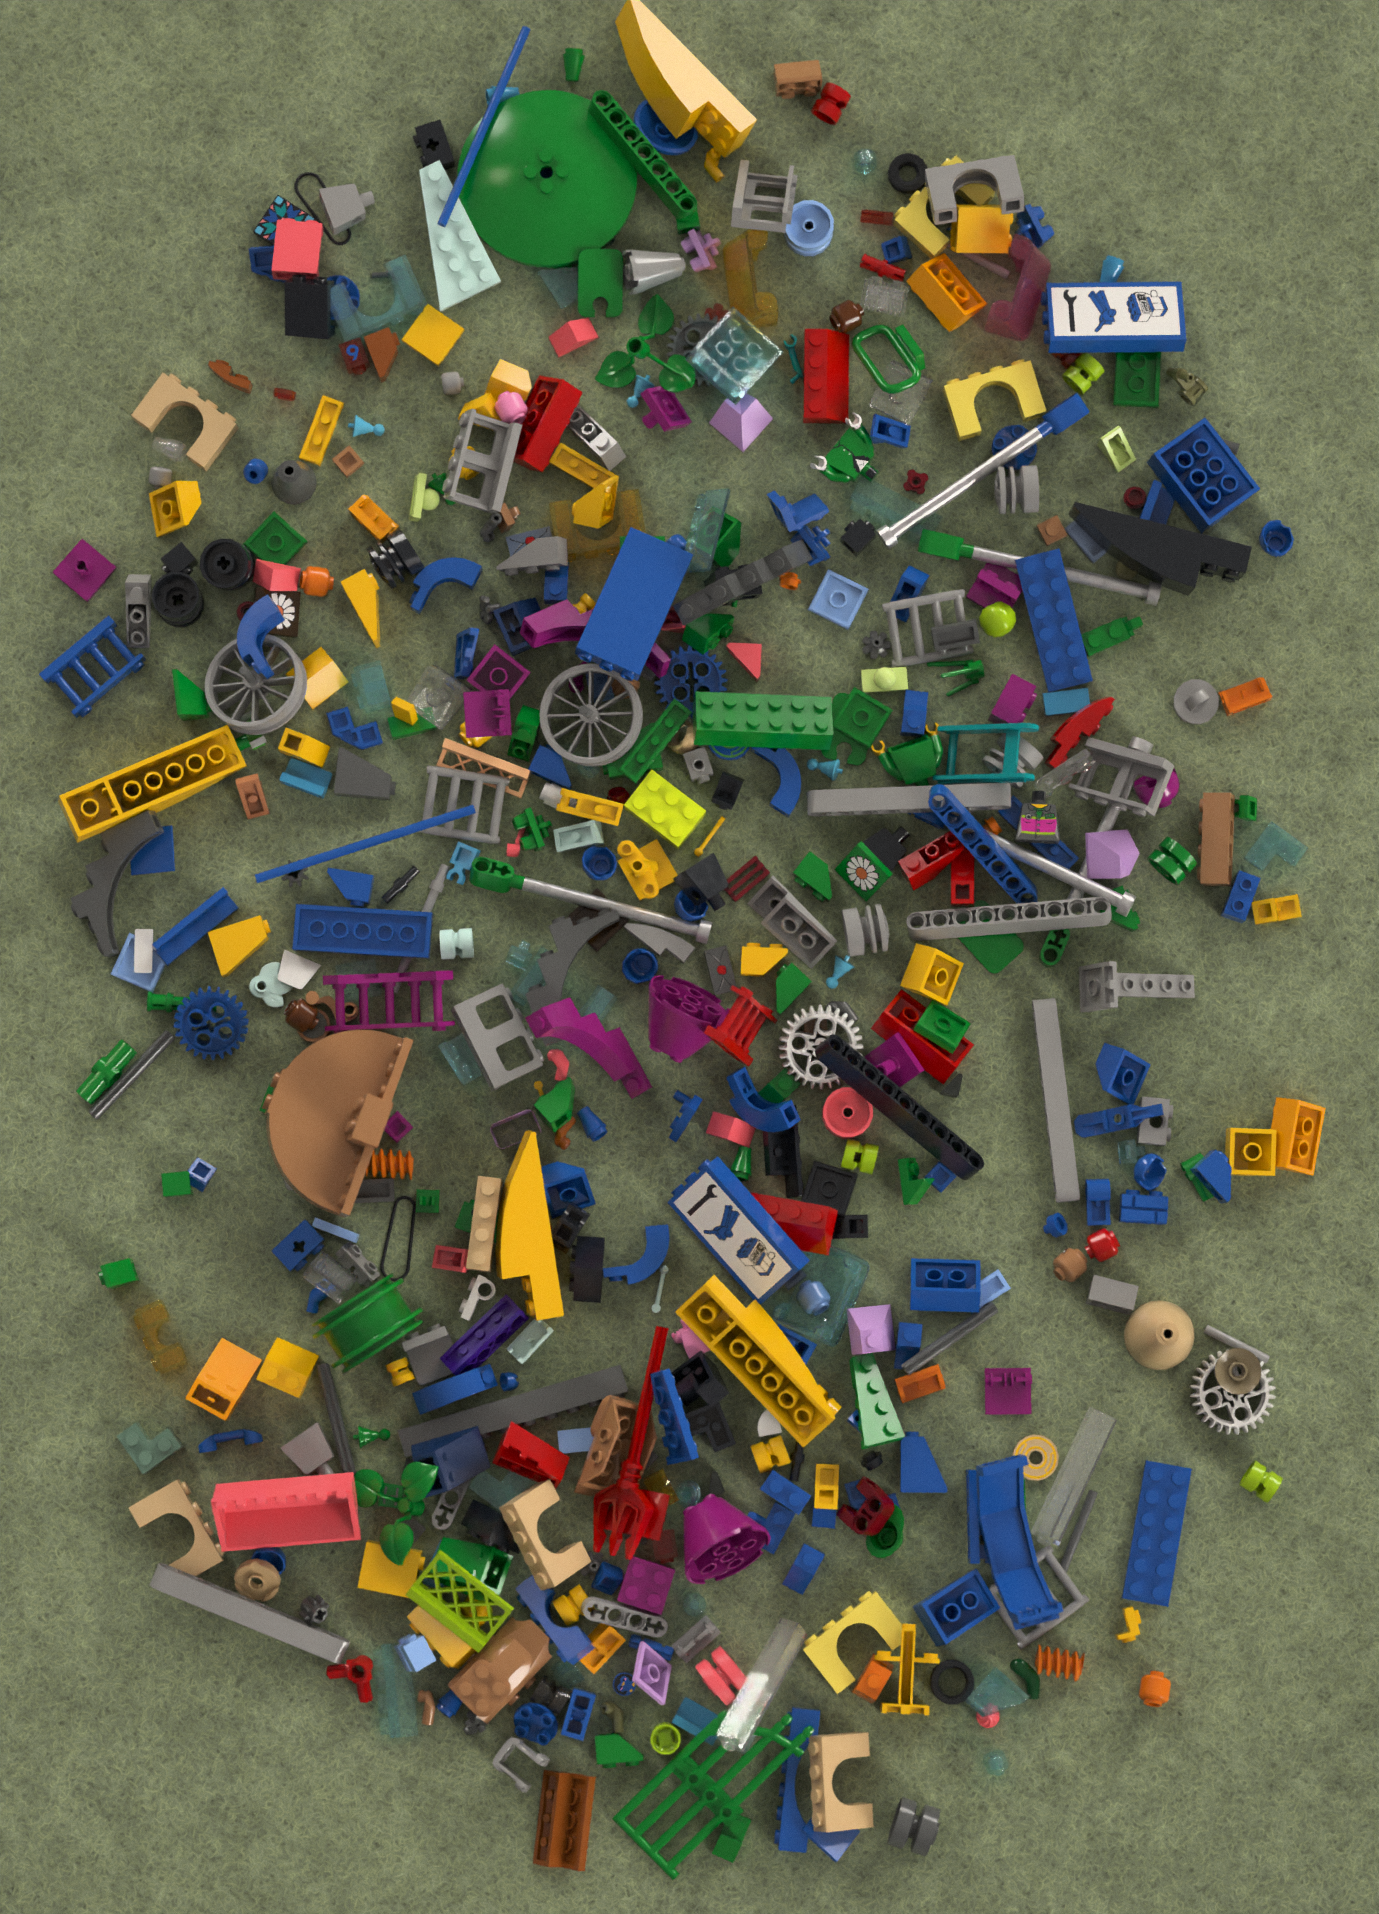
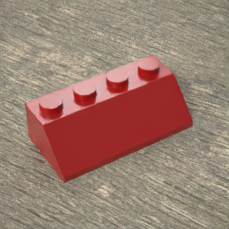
(826, 376)
(548, 415)
(902, 1017)
(805, 1223)

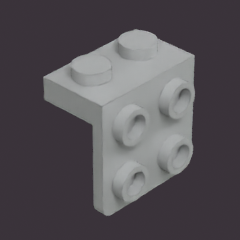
(425, 1353)

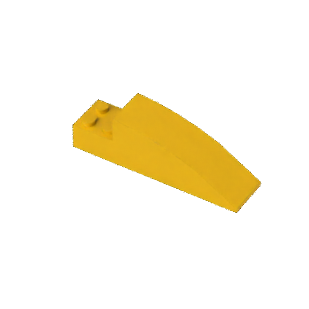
(678, 83)
(151, 783)
(525, 1235)
(759, 1357)

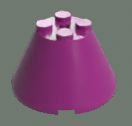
(680, 1015)
(719, 1540)

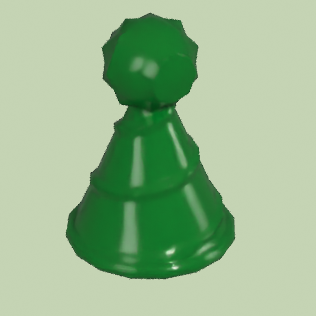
(437, 484)
(367, 1436)

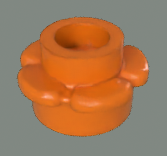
(789, 581)
(992, 826)

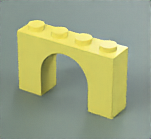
(916, 225)
(1016, 378)
(823, 1648)

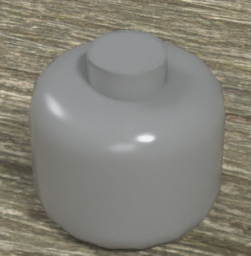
(452, 383)
(159, 476)

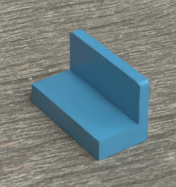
(306, 778)
(694, 1718)

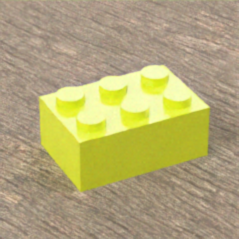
(664, 809)

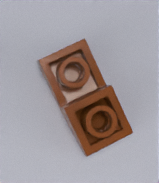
(224, 373)

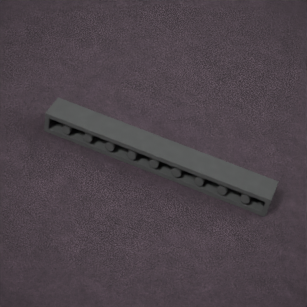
(522, 1408)

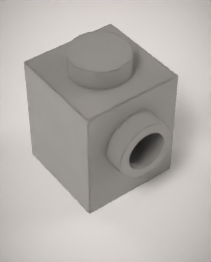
(698, 765)

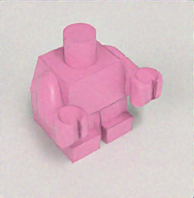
(690, 1341)

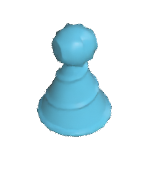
(640, 385)
(362, 427)
(829, 768)
(840, 968)

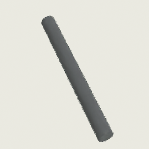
(1078, 1530)

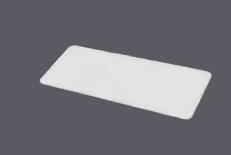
(143, 951)

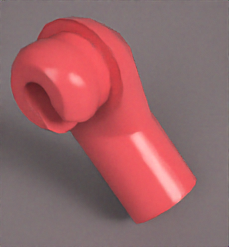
(560, 1061)

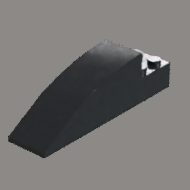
(1160, 550)

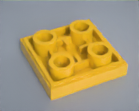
(433, 335)

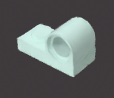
(579, 836)

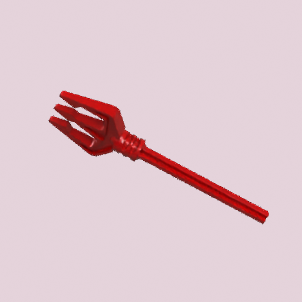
(626, 1493)

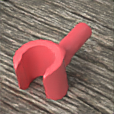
(514, 849)

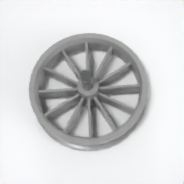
(255, 687)
(591, 715)

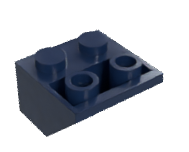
(510, 621)

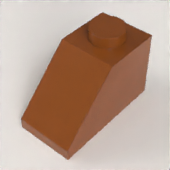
(383, 350)

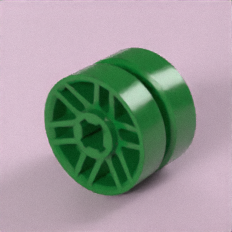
(1172, 861)

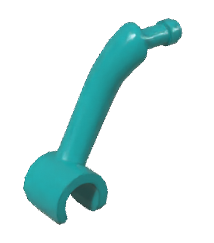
(794, 360)

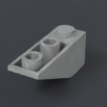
(596, 439)
(539, 554)
(138, 610)

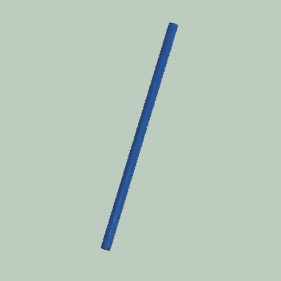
(484, 125)
(366, 843)

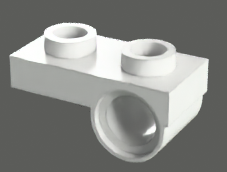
(468, 1306)

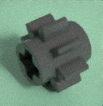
(292, 880)
(314, 1609)

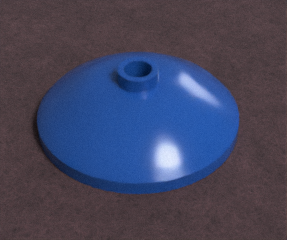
(659, 135)

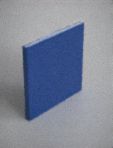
(156, 855)
(831, 1843)

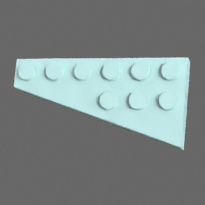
(456, 250)

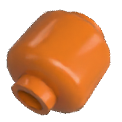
(316, 581)
(1154, 1689)

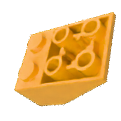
(223, 1379)

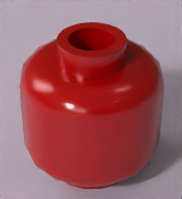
(1102, 1245)

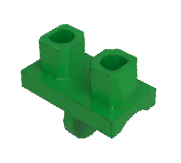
(534, 839)

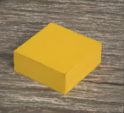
(404, 711)

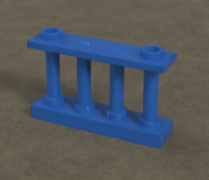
(71, 659)

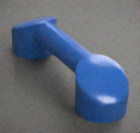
(249, 1436)

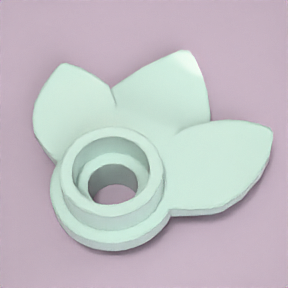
(273, 987)

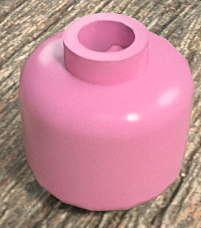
(511, 407)

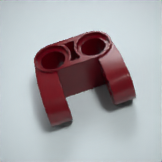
(869, 1510)

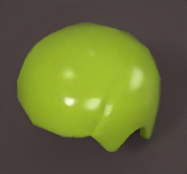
(997, 619)

